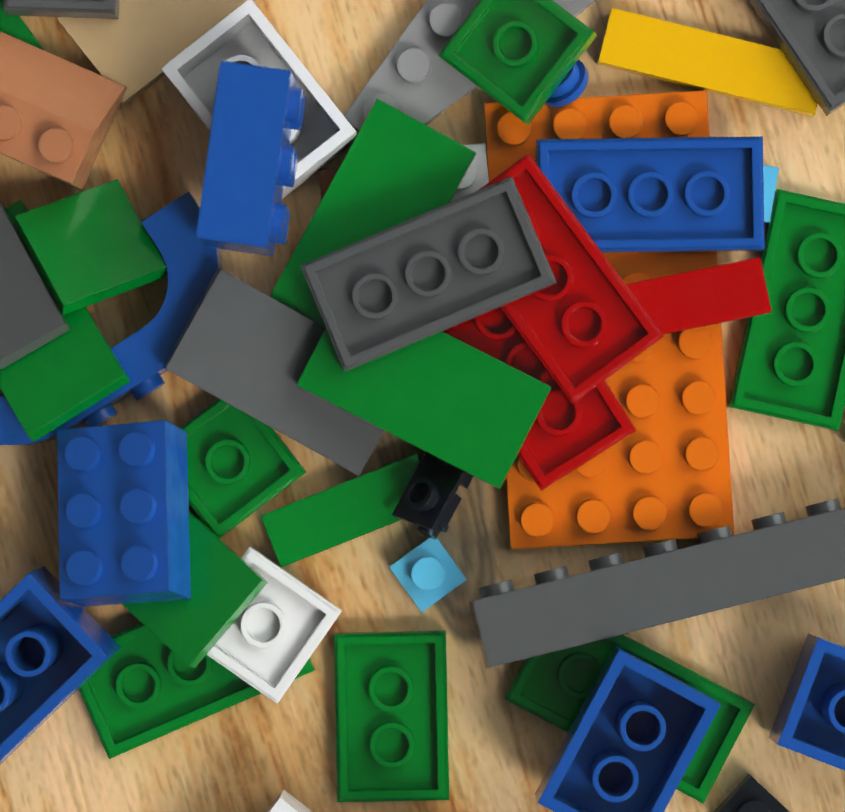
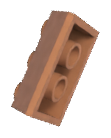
(53, 111)

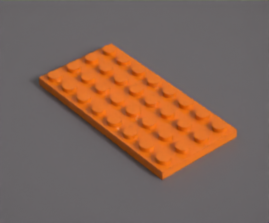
(676, 467)

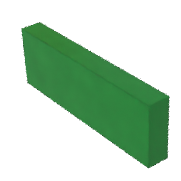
(338, 512)

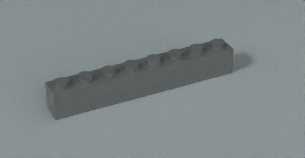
(661, 586)

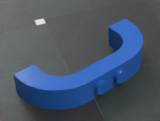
(145, 352)

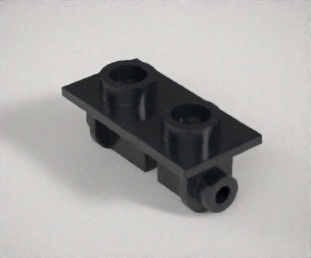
(432, 496)

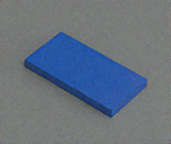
(661, 191)

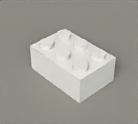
(252, 40)

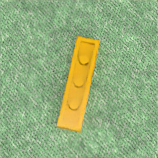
(704, 61)

